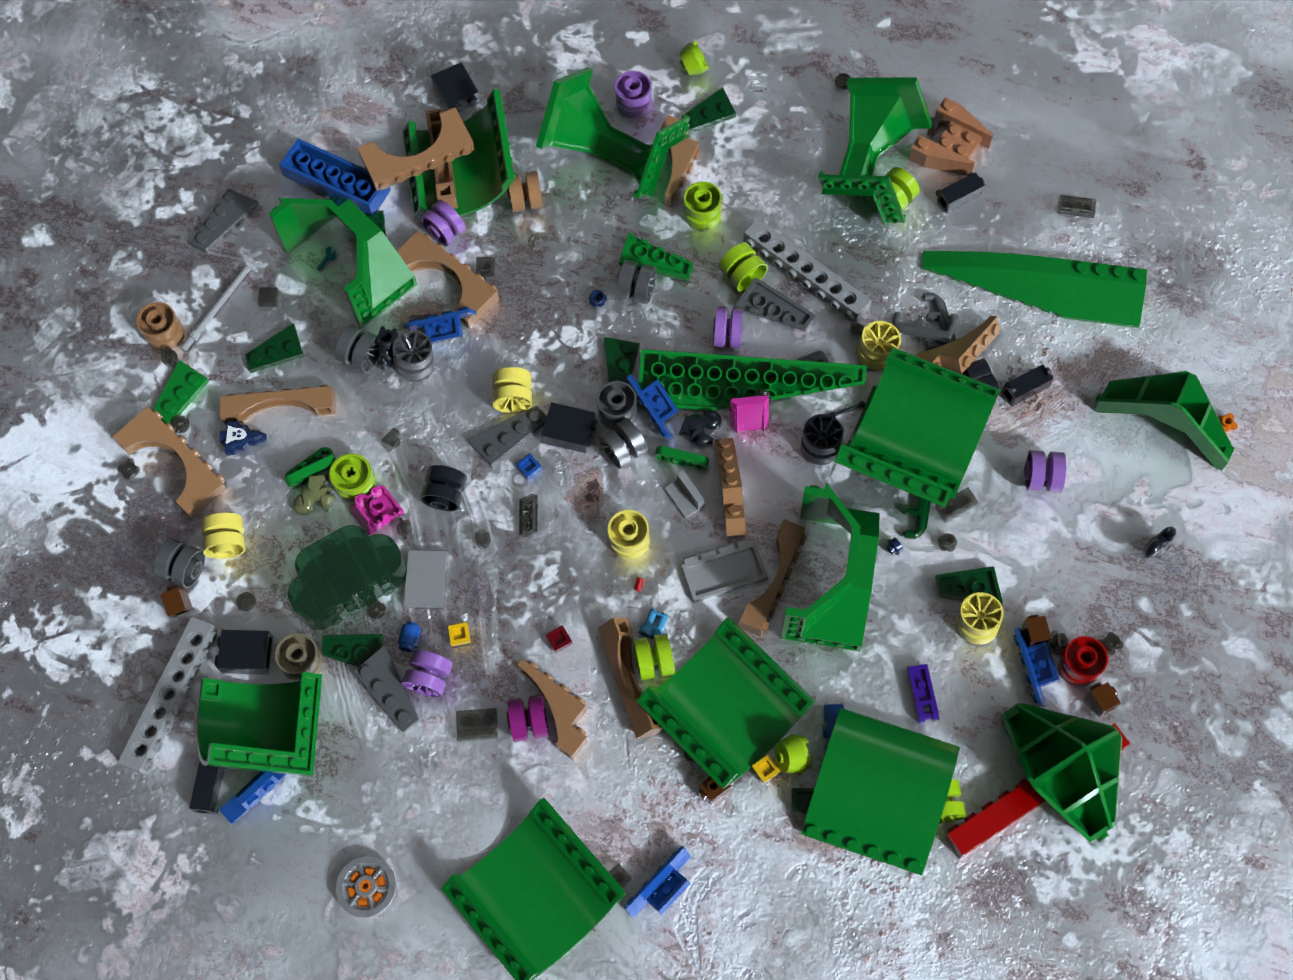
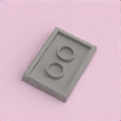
(425, 579)

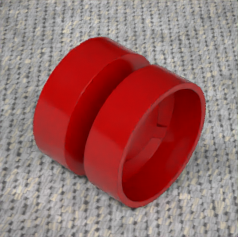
(1082, 661)

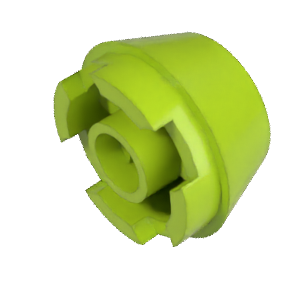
(693, 59)
(793, 755)

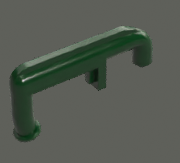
(922, 516)

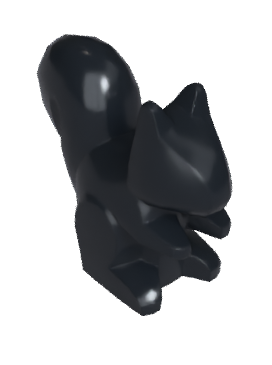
(385, 342)
(698, 423)
(1160, 543)

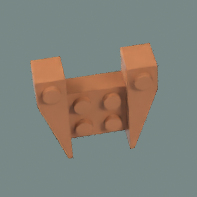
(956, 144)

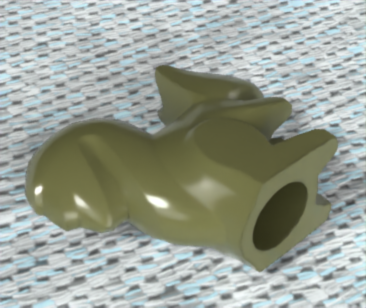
(314, 491)

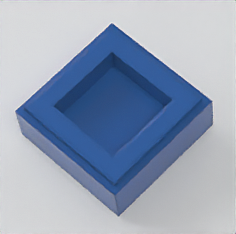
(528, 466)

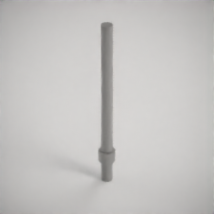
(194, 334)

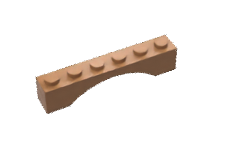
(443, 173)
(241, 407)
(758, 611)
(617, 642)

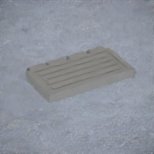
(723, 571)

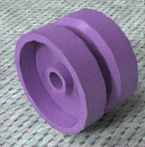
(442, 223)
(727, 327)

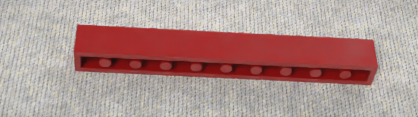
(998, 815)

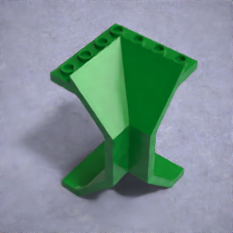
(880, 116)
(579, 124)
(381, 271)
(842, 612)

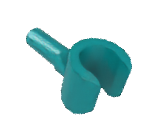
(329, 257)

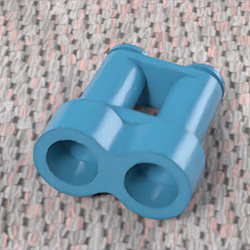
(648, 629)

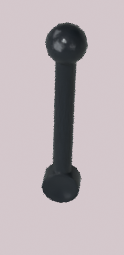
(861, 404)

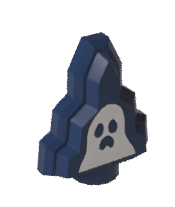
(240, 437)

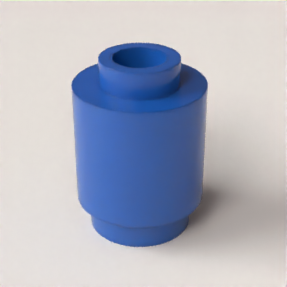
(409, 636)

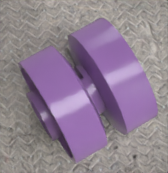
(633, 94)
(1039, 470)
(428, 670)

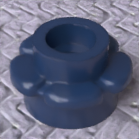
(597, 294)
(894, 546)

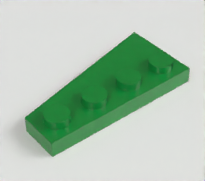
(644, 253)
(179, 392)

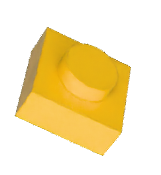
(459, 634)
(766, 769)

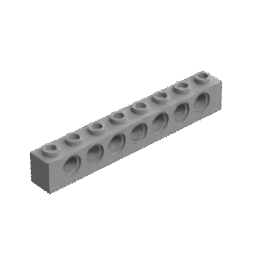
(816, 271)
(158, 701)

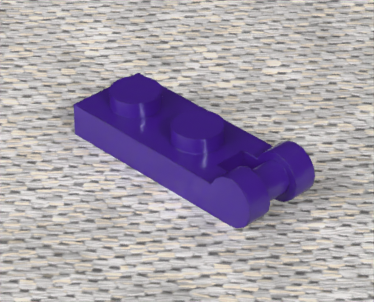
(922, 692)

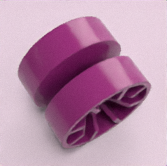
(522, 718)

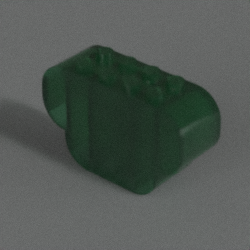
(344, 575)

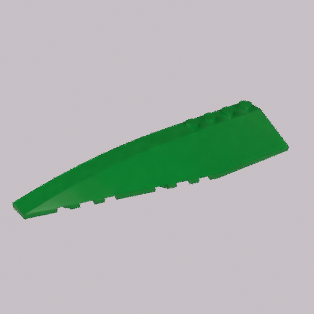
(1054, 284)
(712, 380)

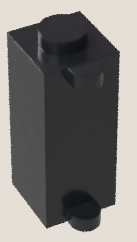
(960, 192)
(1028, 384)
(206, 789)

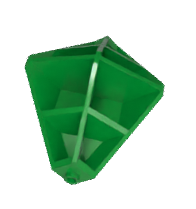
(1176, 401)
(1069, 764)

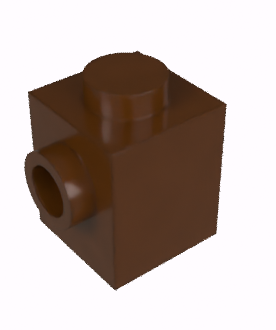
(176, 601)
(1036, 630)
(1103, 698)
(711, 791)

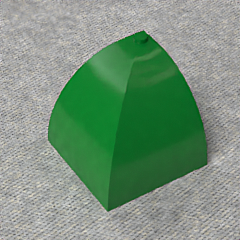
(260, 725)

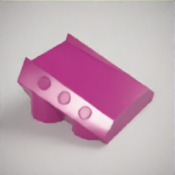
(749, 413)
(375, 509)

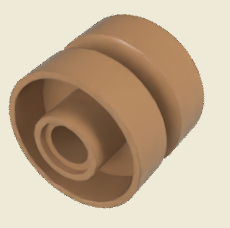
(521, 192)
(160, 326)

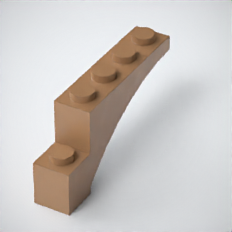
(682, 161)
(963, 351)
(730, 487)
(564, 707)

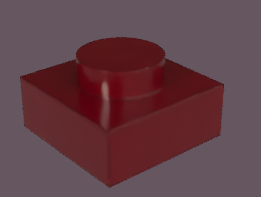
(559, 639)

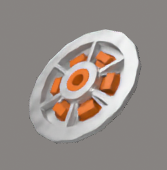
(365, 886)

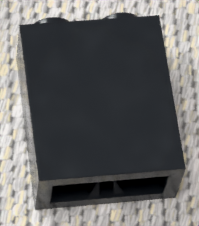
(455, 88)
(569, 427)
(244, 652)

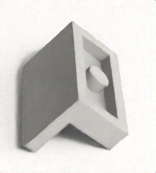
(685, 495)

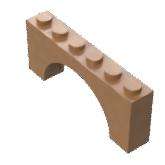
(389, 169)
(477, 294)
(149, 431)

